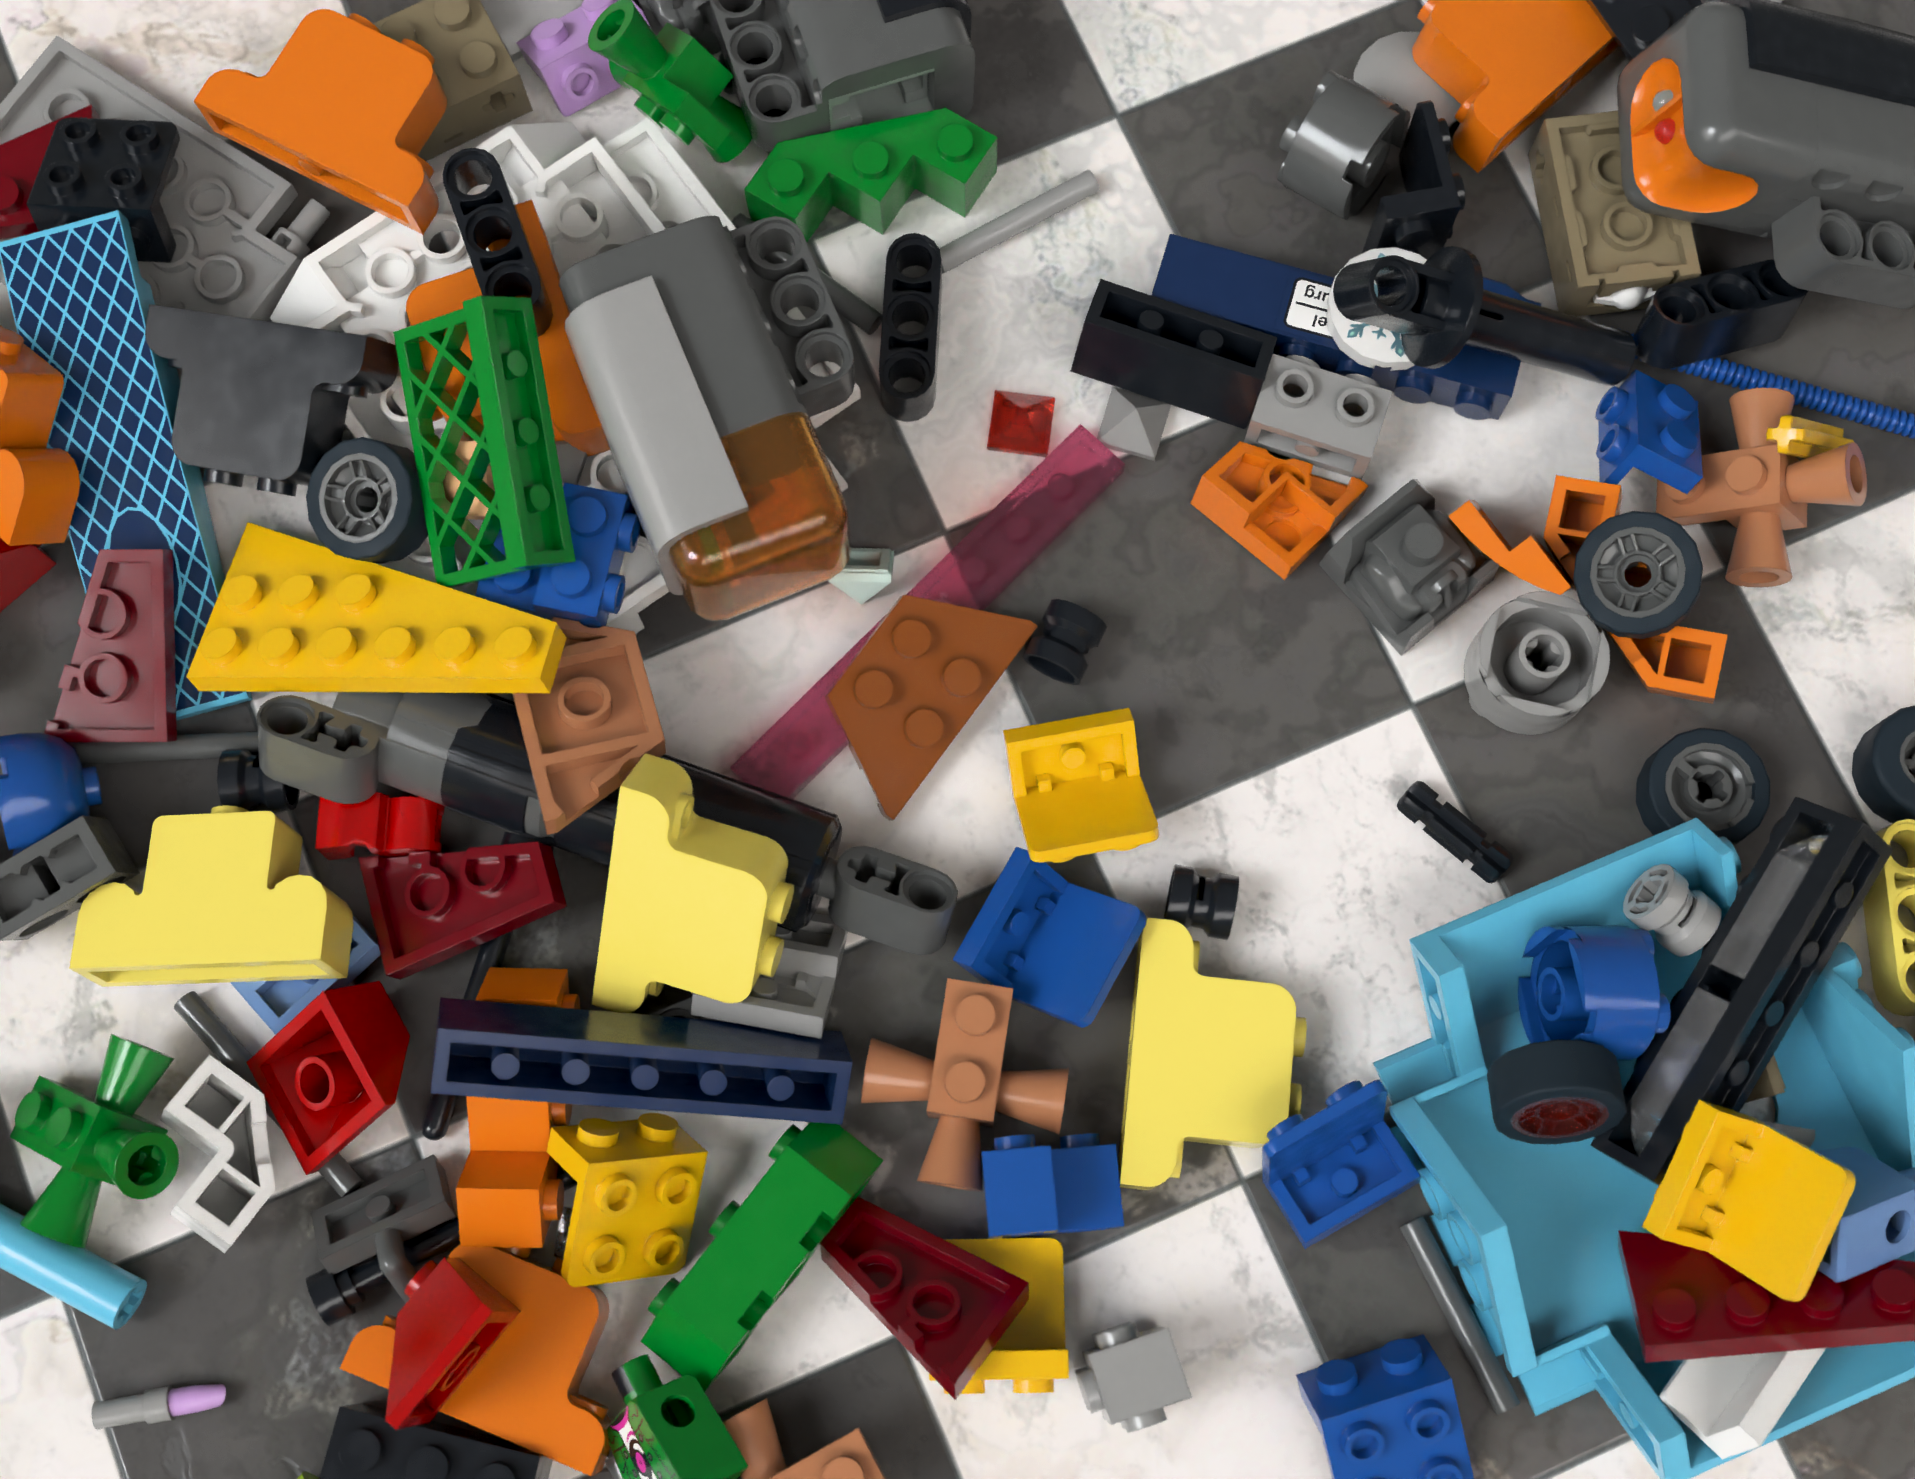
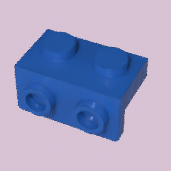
(1650, 430)

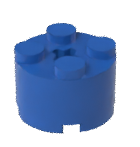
(1593, 988)

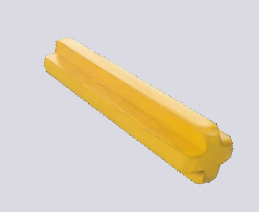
(1805, 437)

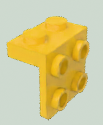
(1079, 786)
(631, 1197)
(1751, 1199)
(1034, 1344)

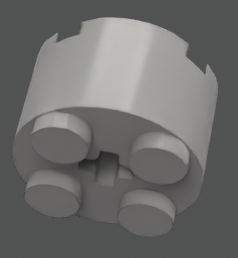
(1566, 649)

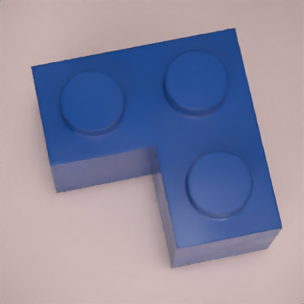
(1051, 1190)

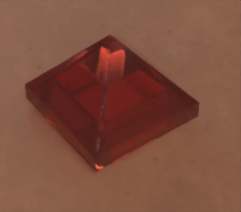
(1021, 423)

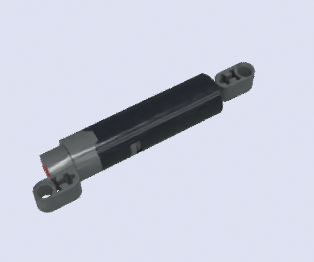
(475, 762)

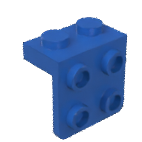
(1050, 940)
(1335, 1163)
(1388, 1414)

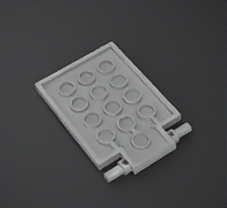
(213, 196)

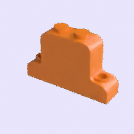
(1506, 63)
(340, 112)
(568, 398)
(533, 1371)

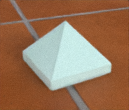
(865, 573)

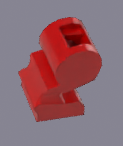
(381, 824)

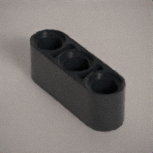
(491, 218)
(907, 301)
(1716, 315)

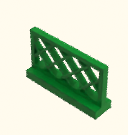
(514, 441)

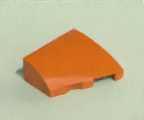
(1274, 504)

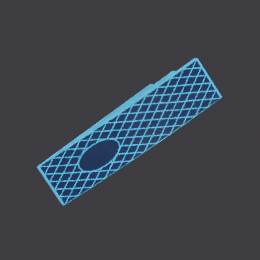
(86, 315)

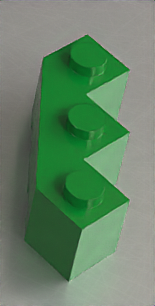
(874, 170)
(758, 1249)

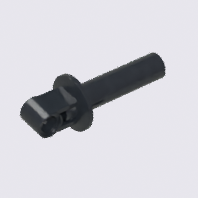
(1445, 308)

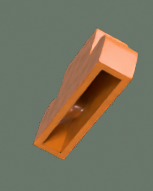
(35, 482)

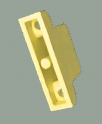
(685, 897)
(1202, 1058)

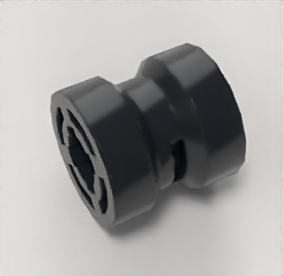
(1066, 639)
(245, 785)
(1202, 901)

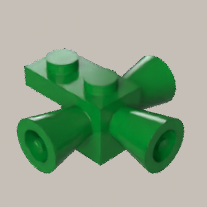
(674, 79)
(96, 1141)

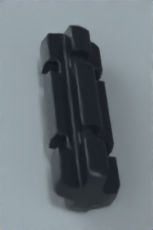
(1455, 832)

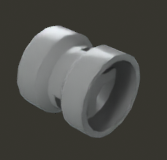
(1679, 916)

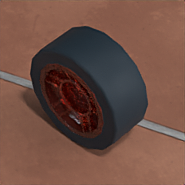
(1556, 1092)

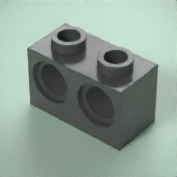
(58, 874)

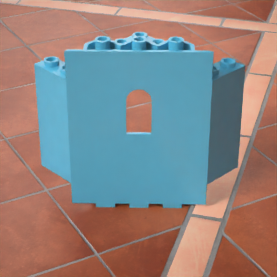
(1544, 1219)

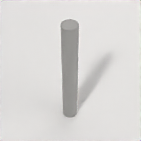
(1018, 220)

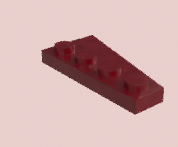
(1704, 1308)

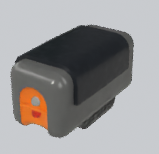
(1782, 134)

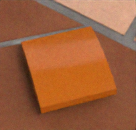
(1526, 561)

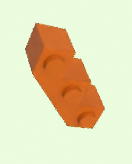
(1671, 664)
(509, 1178)

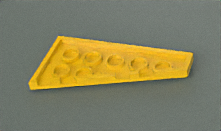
(332, 623)

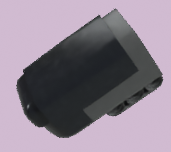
(844, 62)

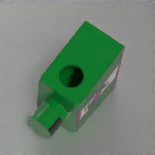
(669, 1428)

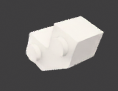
(227, 1123)

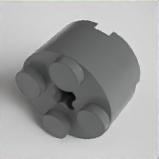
(1342, 145)

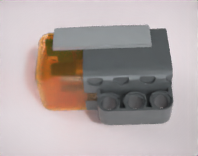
(714, 405)

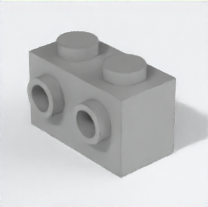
(1318, 415)
(1132, 1376)

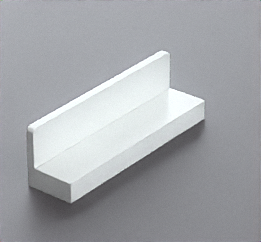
(1737, 1397)

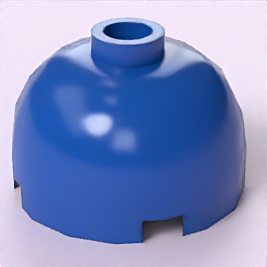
(42, 787)

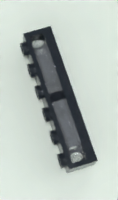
(1748, 981)

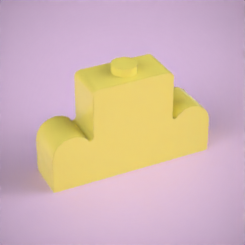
(215, 909)

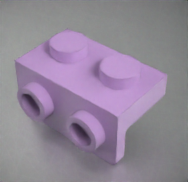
(565, 62)

